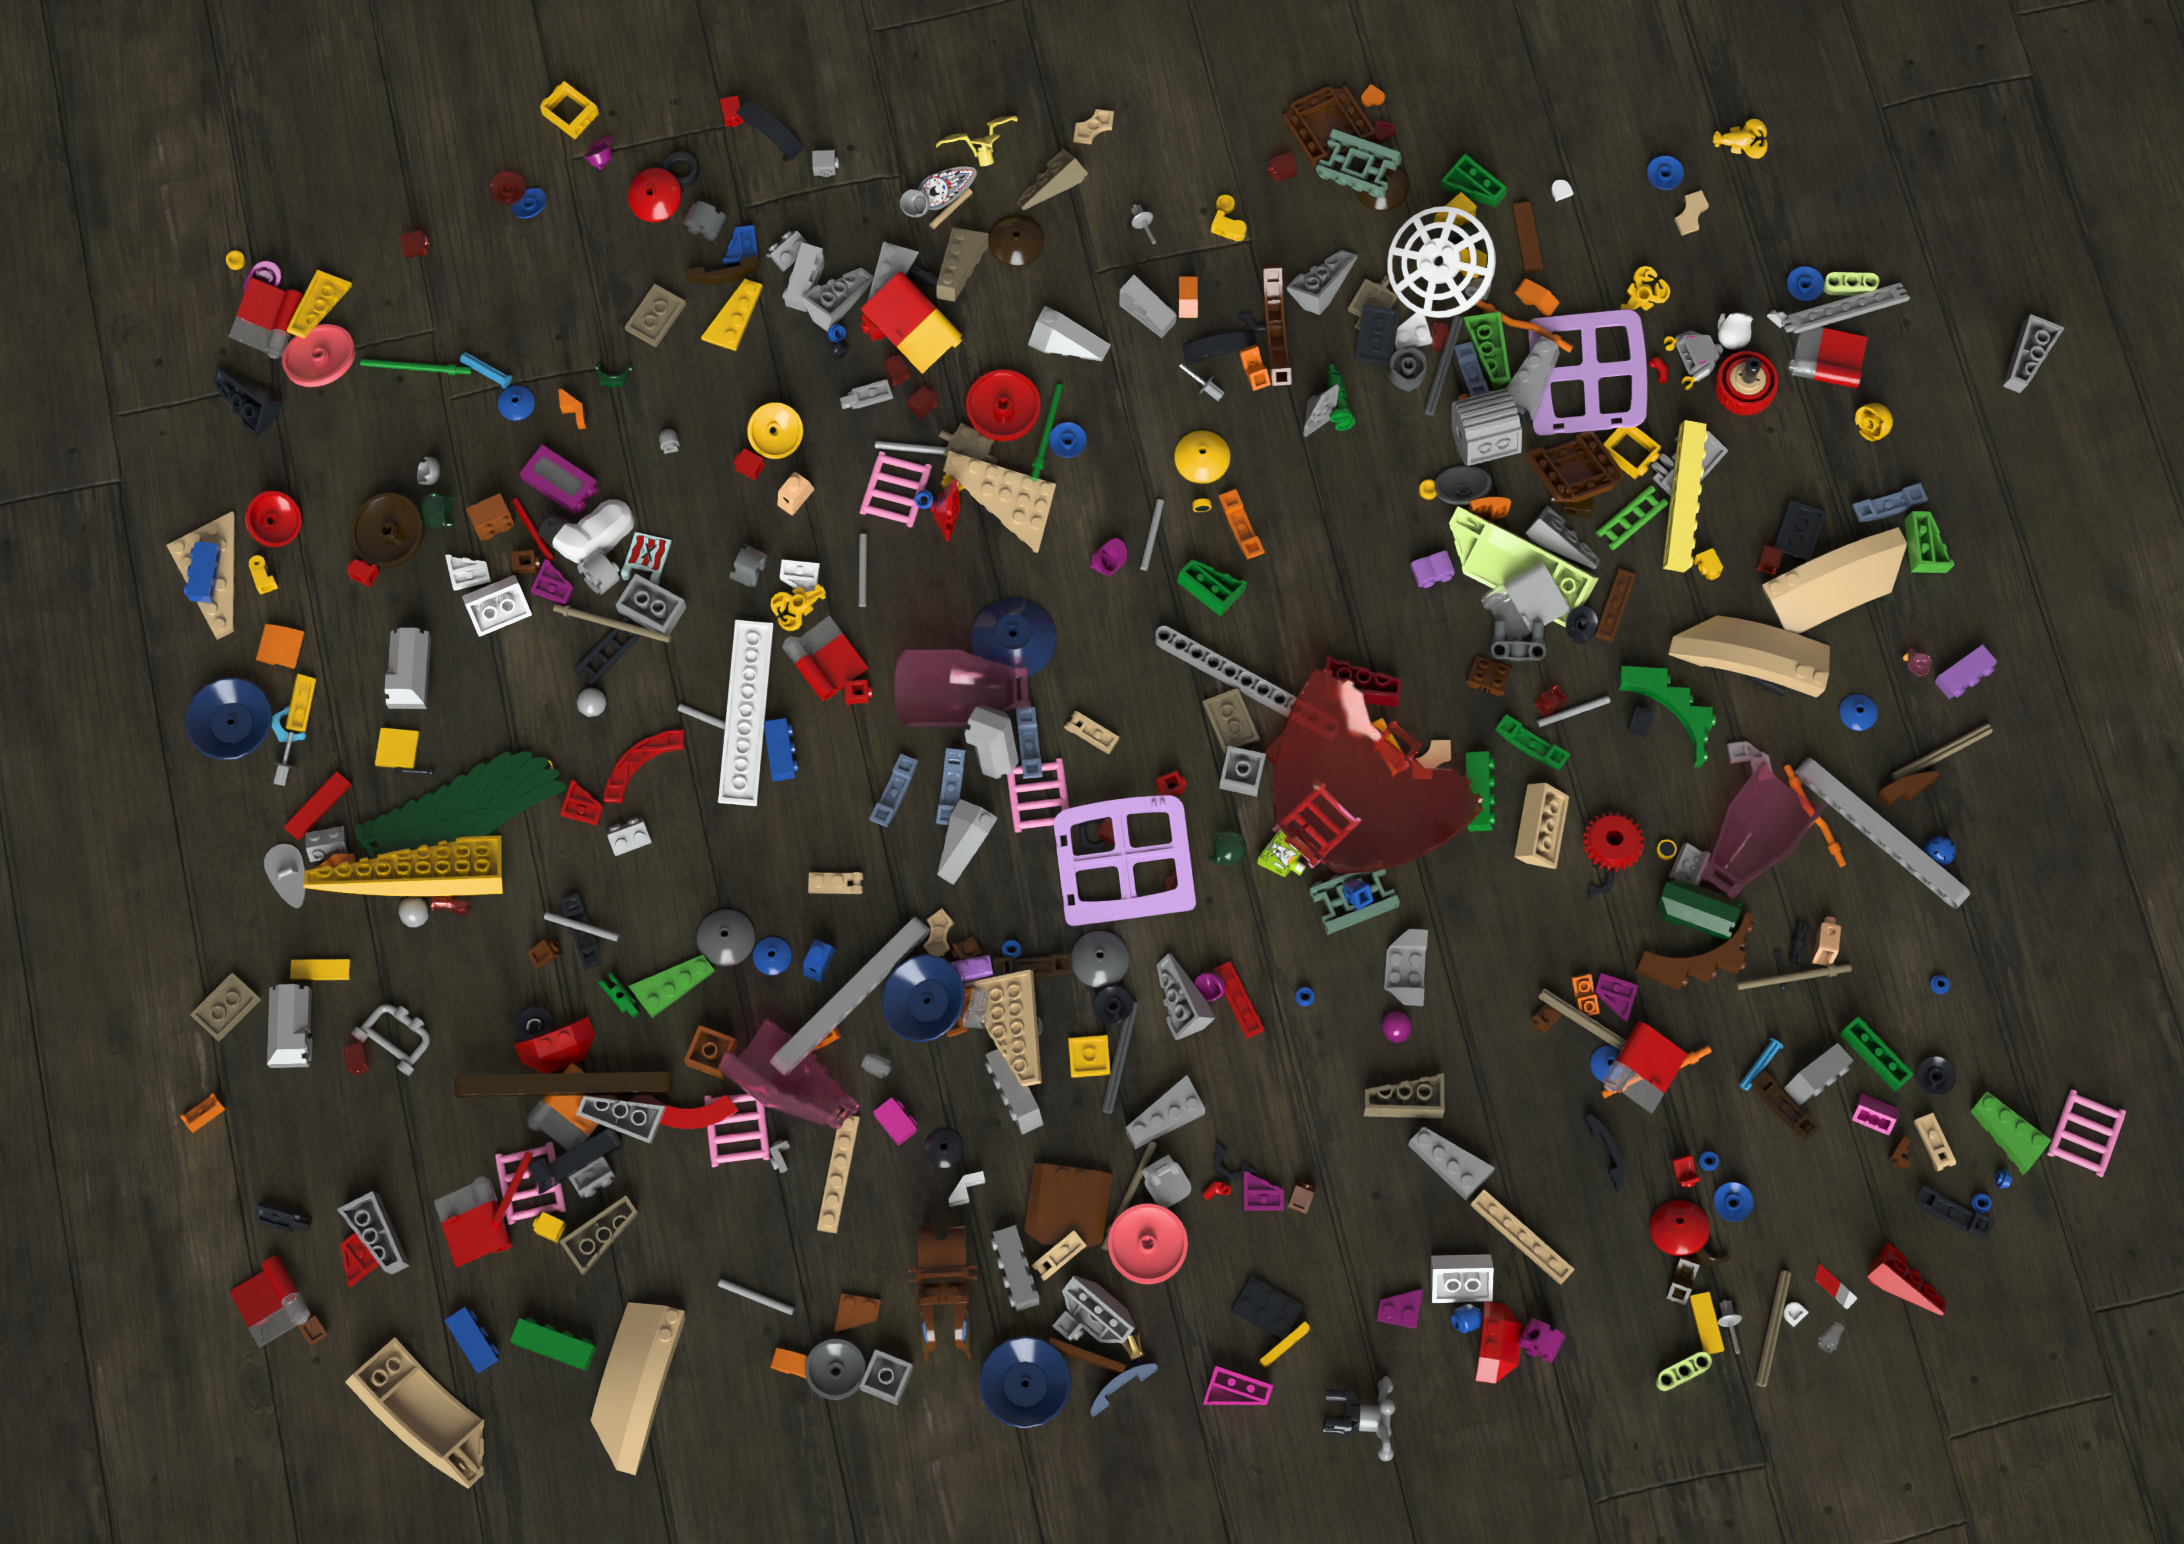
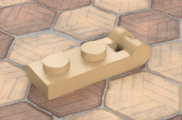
(1092, 732)
(835, 883)
(1934, 1141)
(1059, 1254)

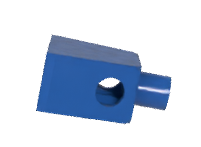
(819, 959)

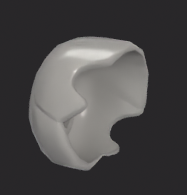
(914, 203)
(428, 471)
(591, 702)
(413, 911)

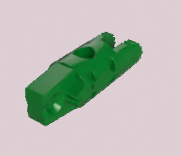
(626, 1002)

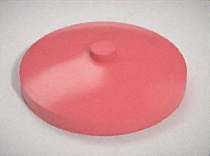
(320, 356)
(1147, 1244)

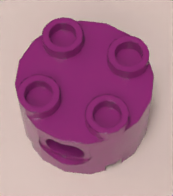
(1541, 1340)

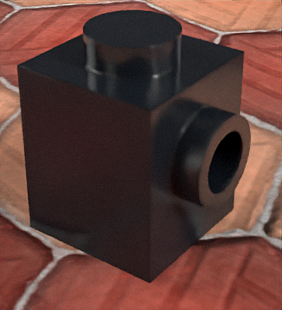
(1641, 721)

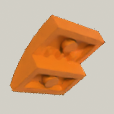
(1491, 507)
(280, 645)

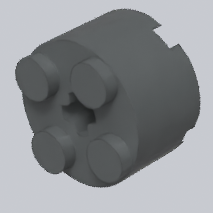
(704, 219)
(1399, 369)
(748, 565)

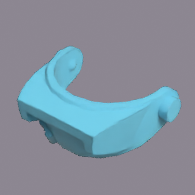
(281, 734)

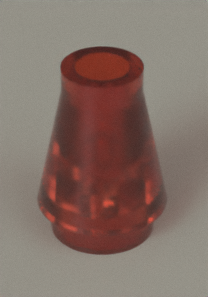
(1439, 335)

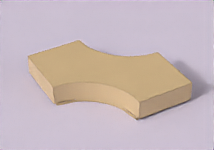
(1086, 131)
(1694, 206)
(1438, 753)
(937, 942)

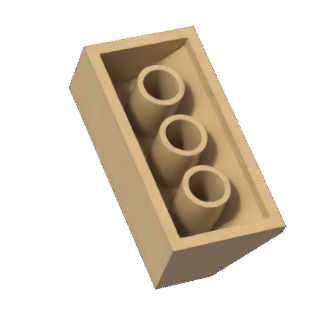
(1541, 825)

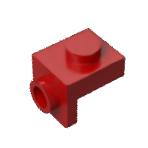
(868, 327)
(1685, 1171)

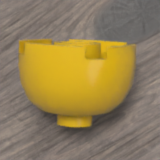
(1874, 421)

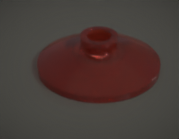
(504, 182)

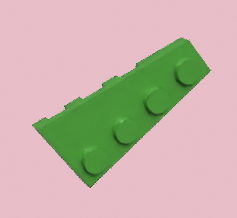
(666, 987)

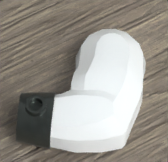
(595, 531)

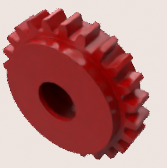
(1606, 854)

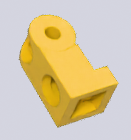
(1228, 228)
(259, 572)

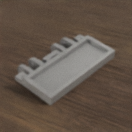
(1714, 453)

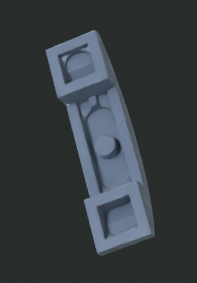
(1471, 369)
(1890, 504)
(1029, 742)
(951, 784)
(894, 791)
(1142, 1373)

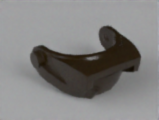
(1708, 1260)

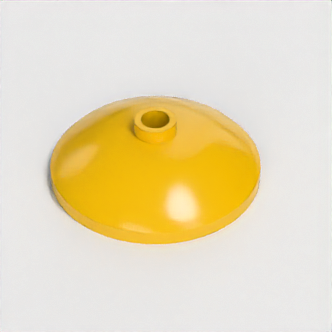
(787, 433)
(1202, 467)

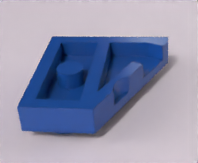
(741, 245)

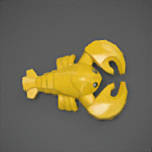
(1742, 139)
(1643, 292)
(798, 604)

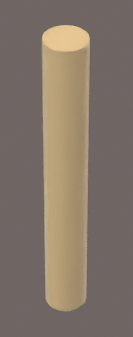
(945, 213)

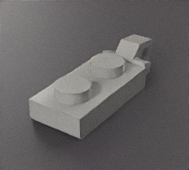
(867, 395)

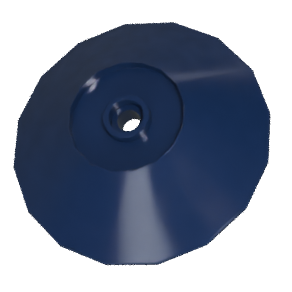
(1033, 640)
(223, 702)
(907, 993)
(1029, 1361)

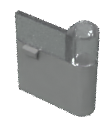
(1526, 600)

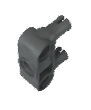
(1518, 649)

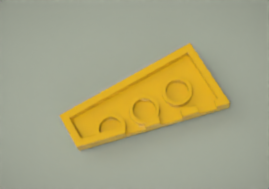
(318, 300)

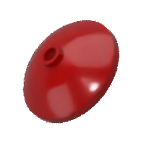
(662, 202)
(284, 516)
(1675, 1237)

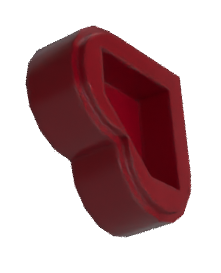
(1383, 130)

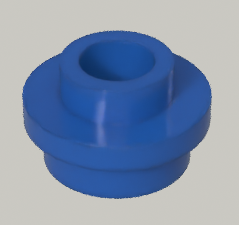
(840, 333)
(918, 499)
(1011, 943)
(1304, 990)
(1939, 990)
(1711, 1155)
(2003, 1179)
(1983, 1197)

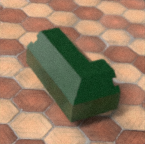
(1698, 908)

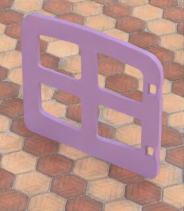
(1591, 371)
(1124, 858)

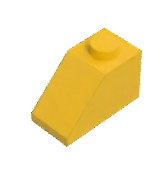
(1460, 202)

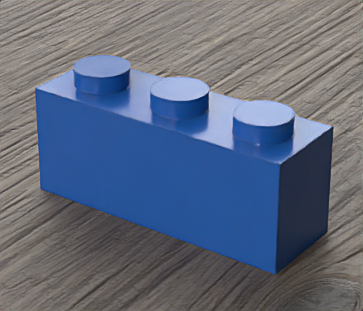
(203, 572)
(780, 749)
(472, 1339)

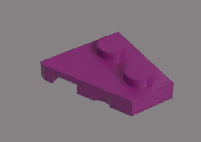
(552, 584)
(1616, 994)
(1261, 1195)
(1401, 1309)

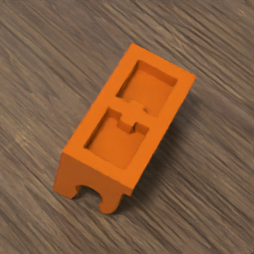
(202, 1113)

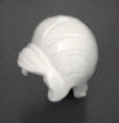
(1735, 330)

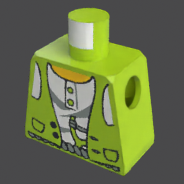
(1281, 857)

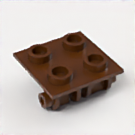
(1489, 675)

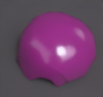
(1210, 985)
(1396, 1026)

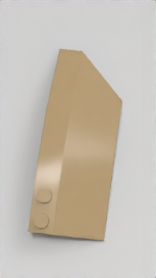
(1836, 581)
(1757, 652)
(635, 1381)
(421, 1412)

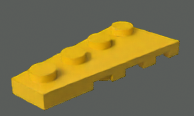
(733, 318)

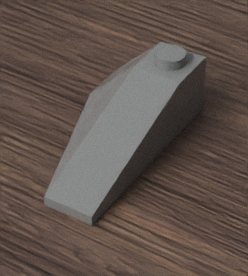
(1319, 286)
(833, 300)
(1063, 336)
(1319, 409)
(1551, 533)
(965, 834)
(1185, 1004)

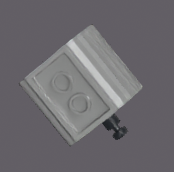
(1487, 426)

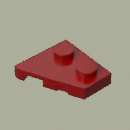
(581, 806)
(357, 1259)

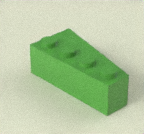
(1489, 343)
(2010, 1131)

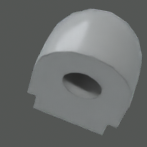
(1473, 287)
(669, 441)

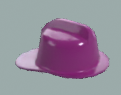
(599, 152)
(265, 272)
(1109, 557)

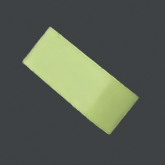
(1844, 288)
(1692, 1367)

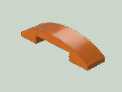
(1240, 524)

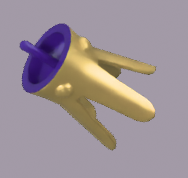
(1134, 1349)

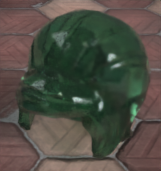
(436, 510)
(1228, 848)

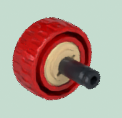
(1746, 383)

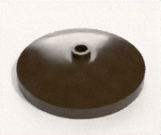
(373, 526)

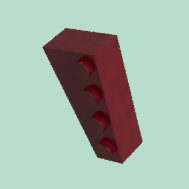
(1378, 687)

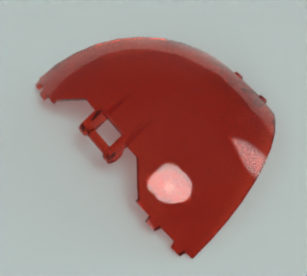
(1339, 757)

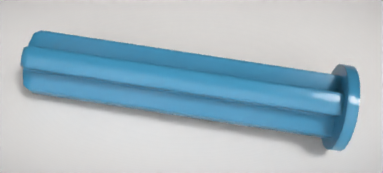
(486, 370)
(1761, 1063)

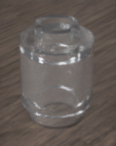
(876, 1065)

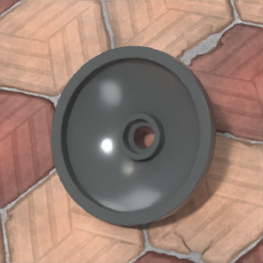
(1462, 485)
(728, 949)
(1100, 971)
(832, 1355)

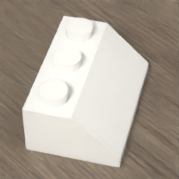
(496, 605)
(1461, 1278)

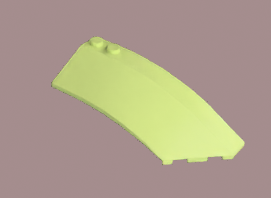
(1497, 555)

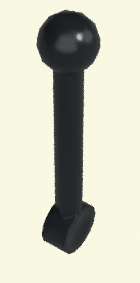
(430, 772)
(1777, 955)

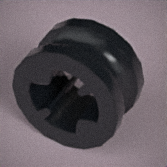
(839, 351)

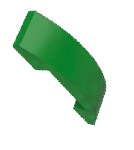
(1532, 744)

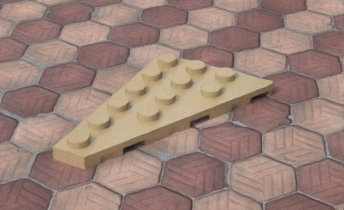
(1007, 494)
(221, 531)
(1013, 1022)

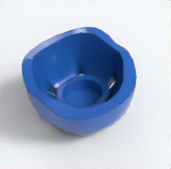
(1943, 848)

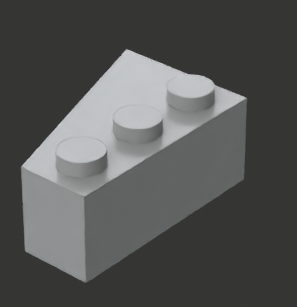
(1146, 307)
(1818, 1074)

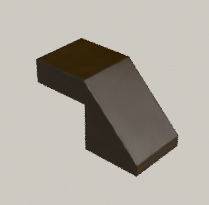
(1683, 1279)

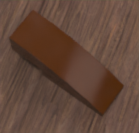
(1906, 787)

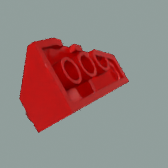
(947, 509)
(1894, 1275)

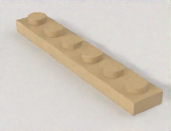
(838, 1175)
(1522, 1237)

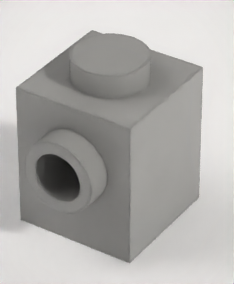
(825, 163)

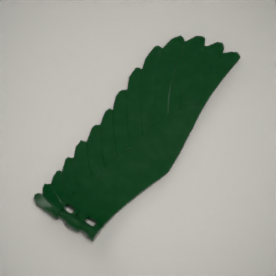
(466, 807)

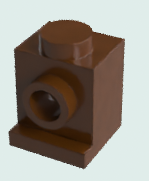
(520, 558)

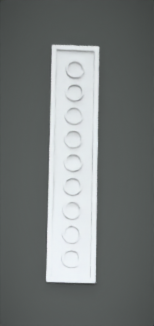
(745, 713)

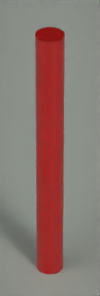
(532, 529)

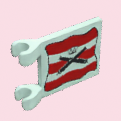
(646, 554)

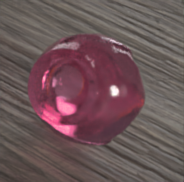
(1917, 662)

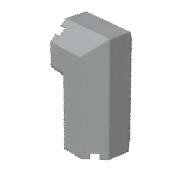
(408, 669)
(993, 741)
(288, 1026)

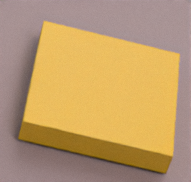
(397, 748)
(1089, 1056)

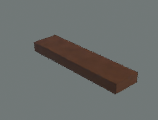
(1527, 237)
(1615, 605)
(1088, 1357)

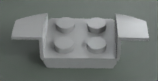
(1406, 967)

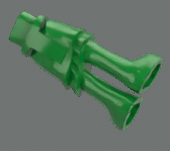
(1342, 415)

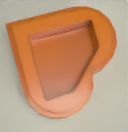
(1372, 96)

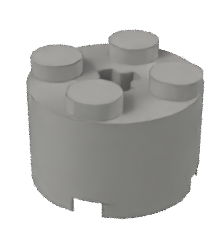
(599, 572)

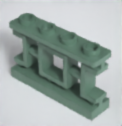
(1364, 150)
(1357, 915)

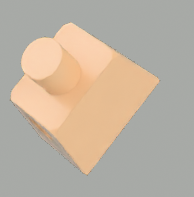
(796, 491)
(1827, 942)

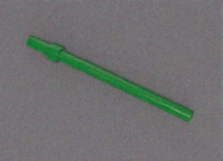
(451, 369)
(1038, 462)

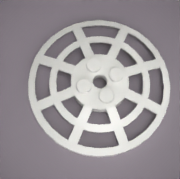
(1450, 265)

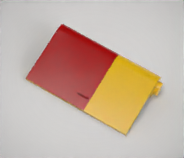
(911, 322)

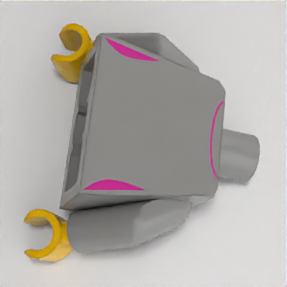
(1697, 353)

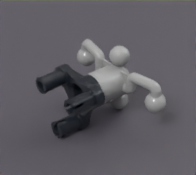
(1364, 1417)

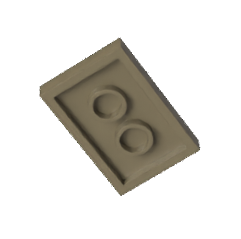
(655, 315)
(1230, 720)
(225, 1007)

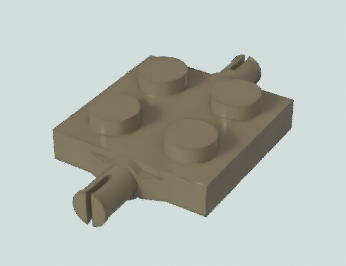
(1373, 295)
(969, 443)

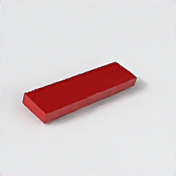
(317, 806)
(1239, 1001)
(512, 1189)

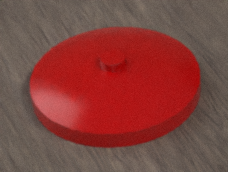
(1003, 405)

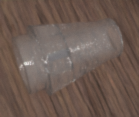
(1829, 1340)

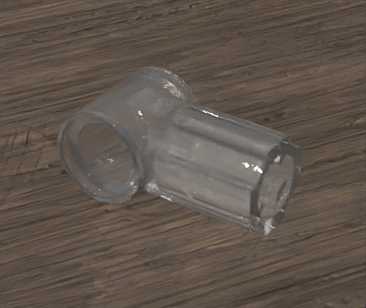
(976, 1014)

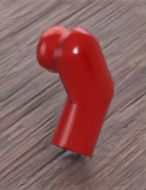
(1662, 368)
(1216, 1187)

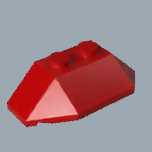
(557, 1047)
(1498, 1343)

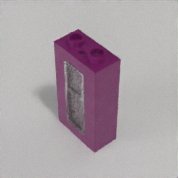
(559, 480)

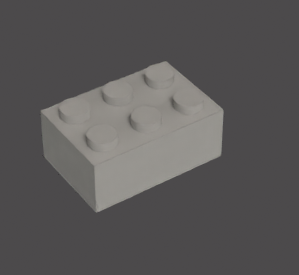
(650, 605)

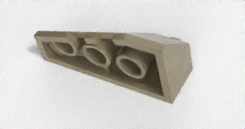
(1062, 174)

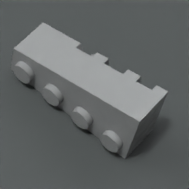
(2031, 349)
(1533, 377)
(1168, 1113)
(1452, 1163)
(1016, 1268)

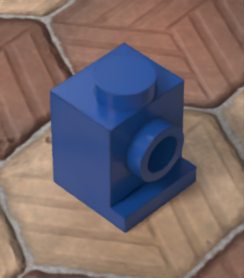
(1354, 895)

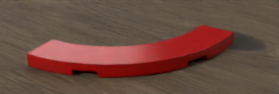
(636, 757)
(695, 1117)

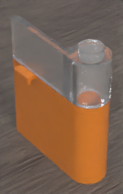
(559, 1120)

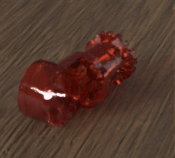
(447, 902)

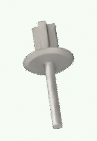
(1142, 220)
(1208, 386)
(283, 768)
(1729, 1320)

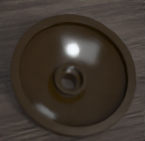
(1395, 194)
(1016, 250)

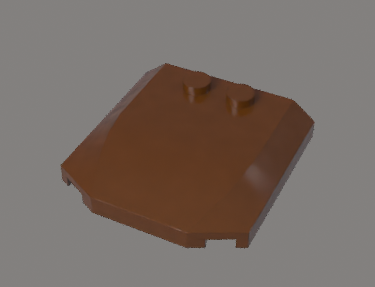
(1318, 113)
(1576, 468)
(1067, 1201)

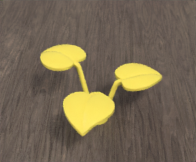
(984, 152)

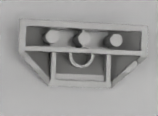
(1098, 1311)

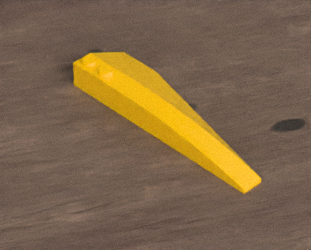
(445, 869)

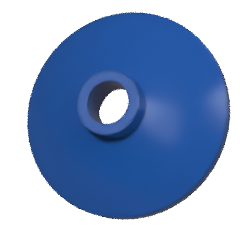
(1668, 166)
(530, 204)
(1805, 276)
(520, 409)
(1070, 432)
(1854, 719)
(776, 964)
(1599, 1060)
(1737, 1193)

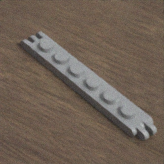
(1845, 308)

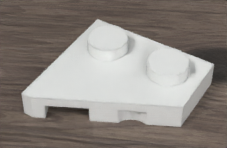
(1413, 333)
(466, 572)
(800, 574)

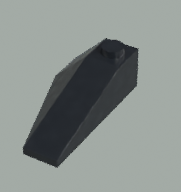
(252, 403)

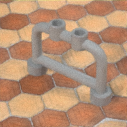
(400, 1014)

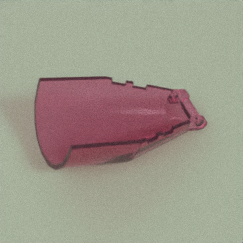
(947, 685)
(1759, 830)
(802, 1093)

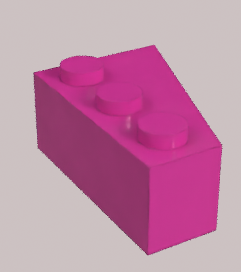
(1236, 1389)

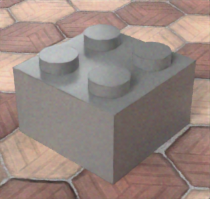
(1242, 771)
(886, 1377)

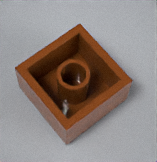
(490, 517)
(708, 1050)

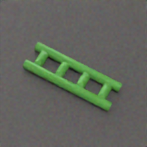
(1632, 506)

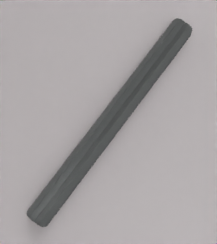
(1443, 365)
(1118, 1062)

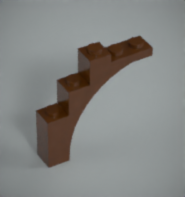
(1275, 326)
(1673, 970)

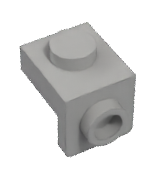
(777, 1160)
(1069, 1327)

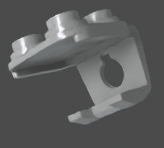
(1166, 1182)

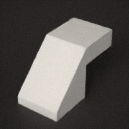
(960, 1193)

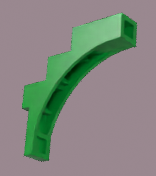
(1656, 684)

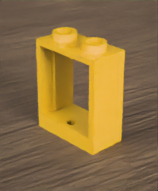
(581, 121)
(1641, 438)

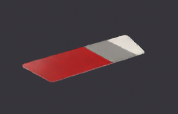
(1834, 1287)

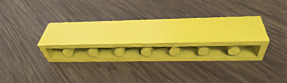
(1684, 496)

